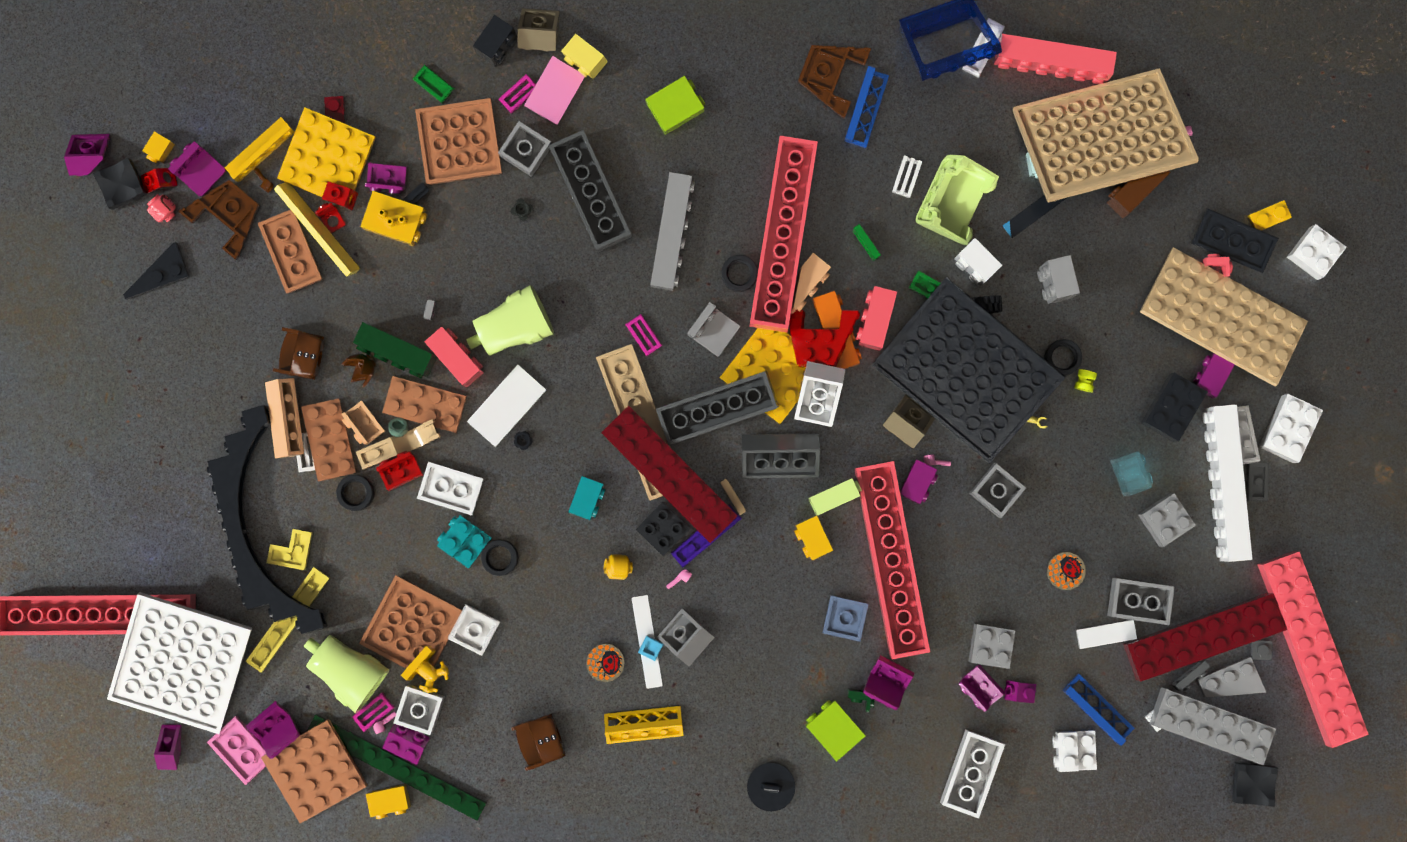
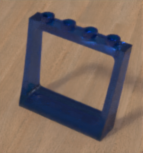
(942, 17)

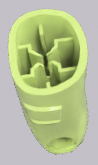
(512, 323)
(346, 671)

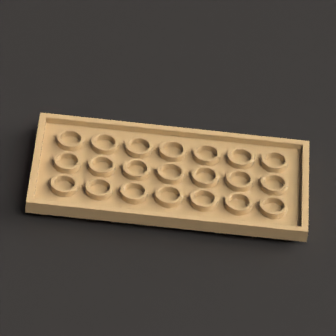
(1224, 317)

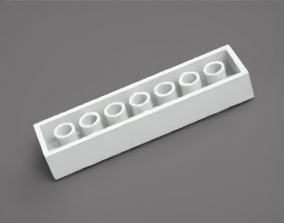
(1227, 483)

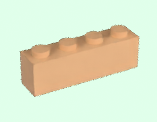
(284, 418)

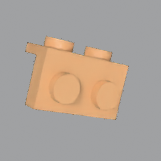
(363, 423)

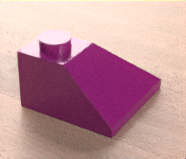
(85, 153)

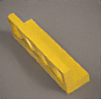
(259, 150)
(643, 728)

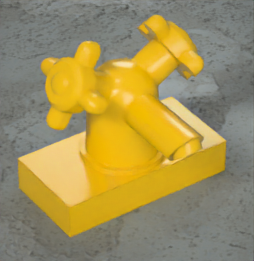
(426, 670)

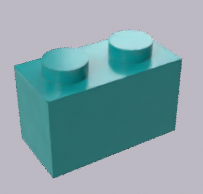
(586, 498)

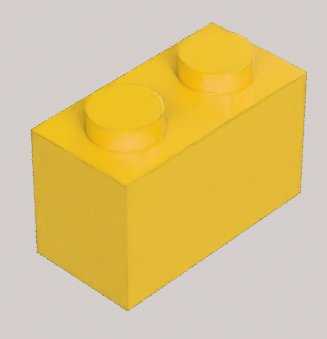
(813, 537)
(388, 800)

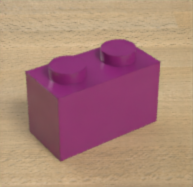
(1213, 374)
(918, 482)

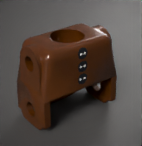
(300, 354)
(539, 741)

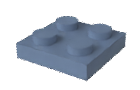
(845, 618)

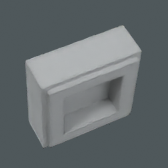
(430, 310)

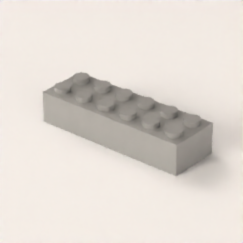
(1212, 726)

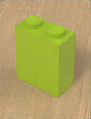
(675, 104)
(834, 729)

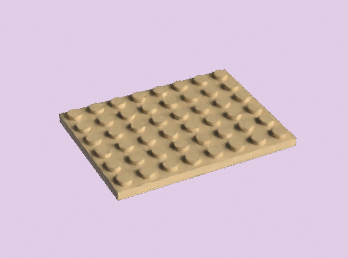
(1104, 135)

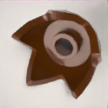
(363, 369)

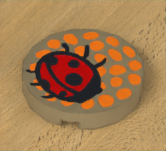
(1066, 570)
(605, 662)

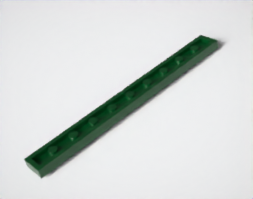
(407, 772)

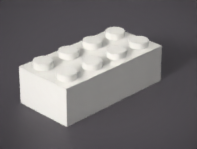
(972, 773)

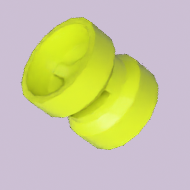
(1085, 380)

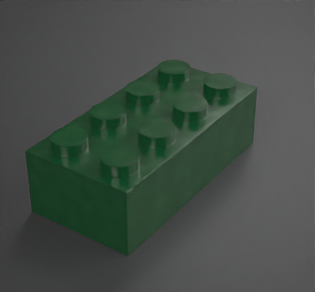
(394, 349)

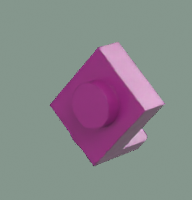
(1020, 691)

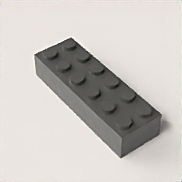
(590, 191)
(717, 407)

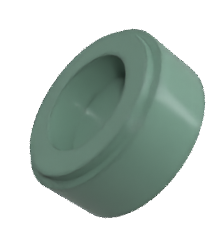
(398, 427)

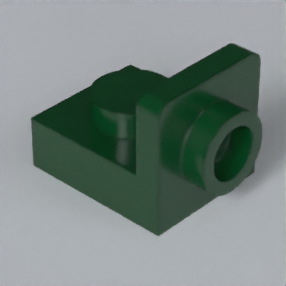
(858, 696)

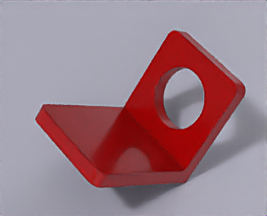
(154, 179)
(340, 195)
(325, 212)

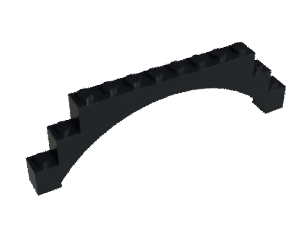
(228, 485)

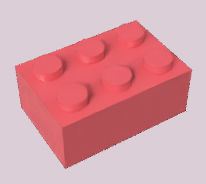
(876, 318)
(455, 356)

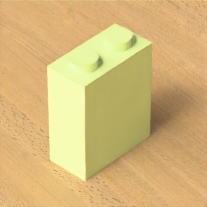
(835, 496)

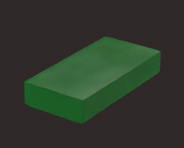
(433, 84)
(866, 242)

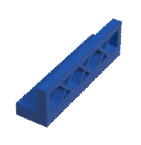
(859, 106)
(1096, 716)

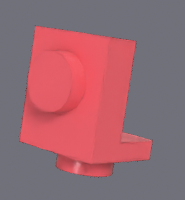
(1215, 260)

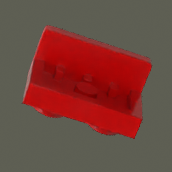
(399, 470)

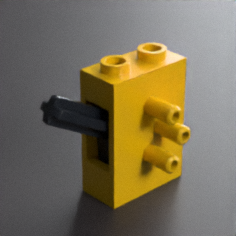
(396, 217)

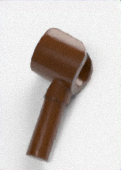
(266, 184)

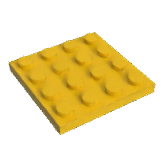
(324, 153)
(775, 353)

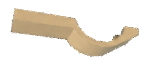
(394, 445)

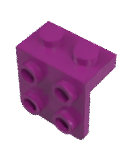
(197, 168)
(887, 682)
(274, 729)

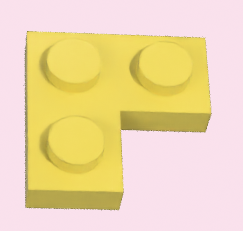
(295, 555)

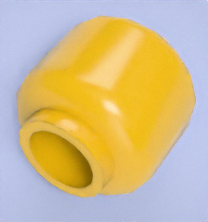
(617, 566)

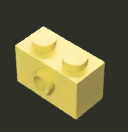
(584, 56)

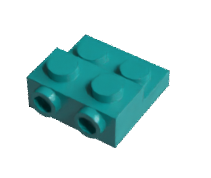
(463, 541)

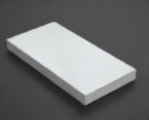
(506, 405)

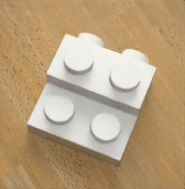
(1075, 750)

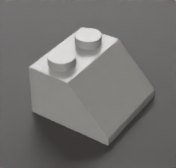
(685, 637)

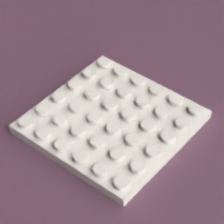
(179, 663)

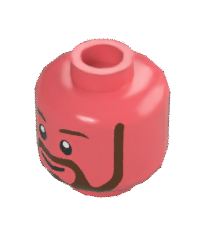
(161, 208)

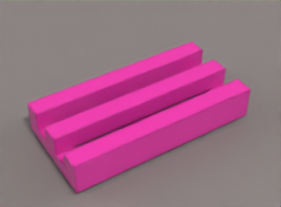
(507, 104)
(652, 348)
(385, 702)

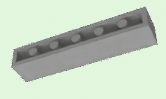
(671, 231)

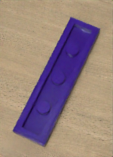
(696, 544)

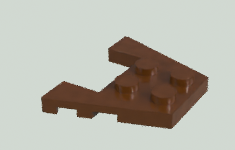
(823, 71)
(232, 208)

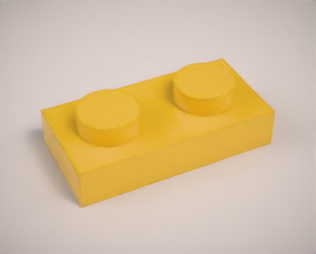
(1270, 216)

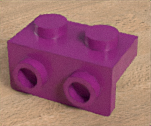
(386, 177)
(981, 688)
(406, 743)

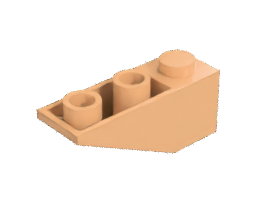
(808, 277)

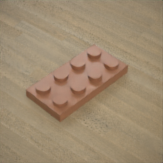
(290, 251)
(424, 403)
(328, 440)

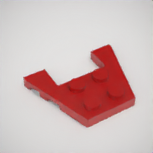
(820, 345)

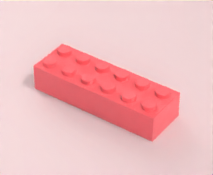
(1055, 59)

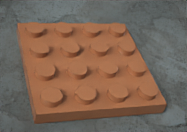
(458, 141)
(409, 622)
(315, 771)

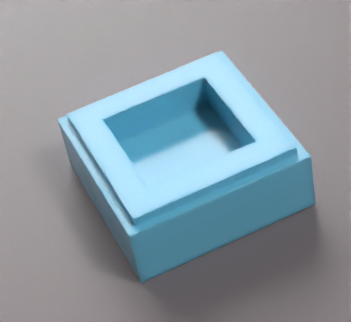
(650, 648)

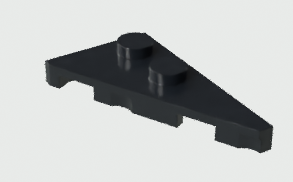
(164, 271)

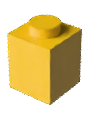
(158, 148)

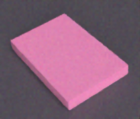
(554, 90)
(239, 750)

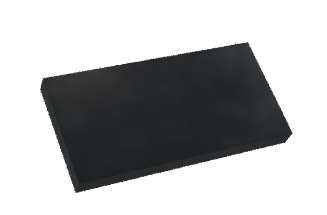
(1235, 240)

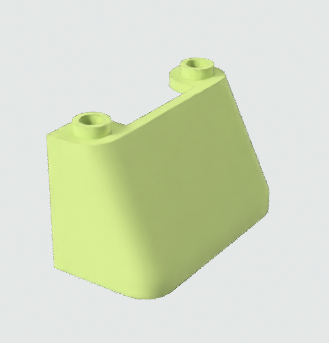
(955, 197)

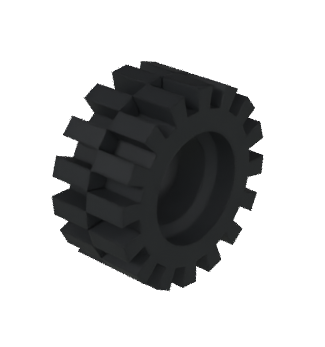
(991, 303)

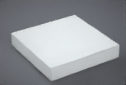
(473, 629)

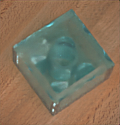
(1131, 473)

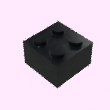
(495, 41)

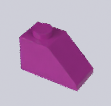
(168, 747)

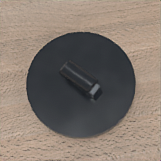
(771, 787)

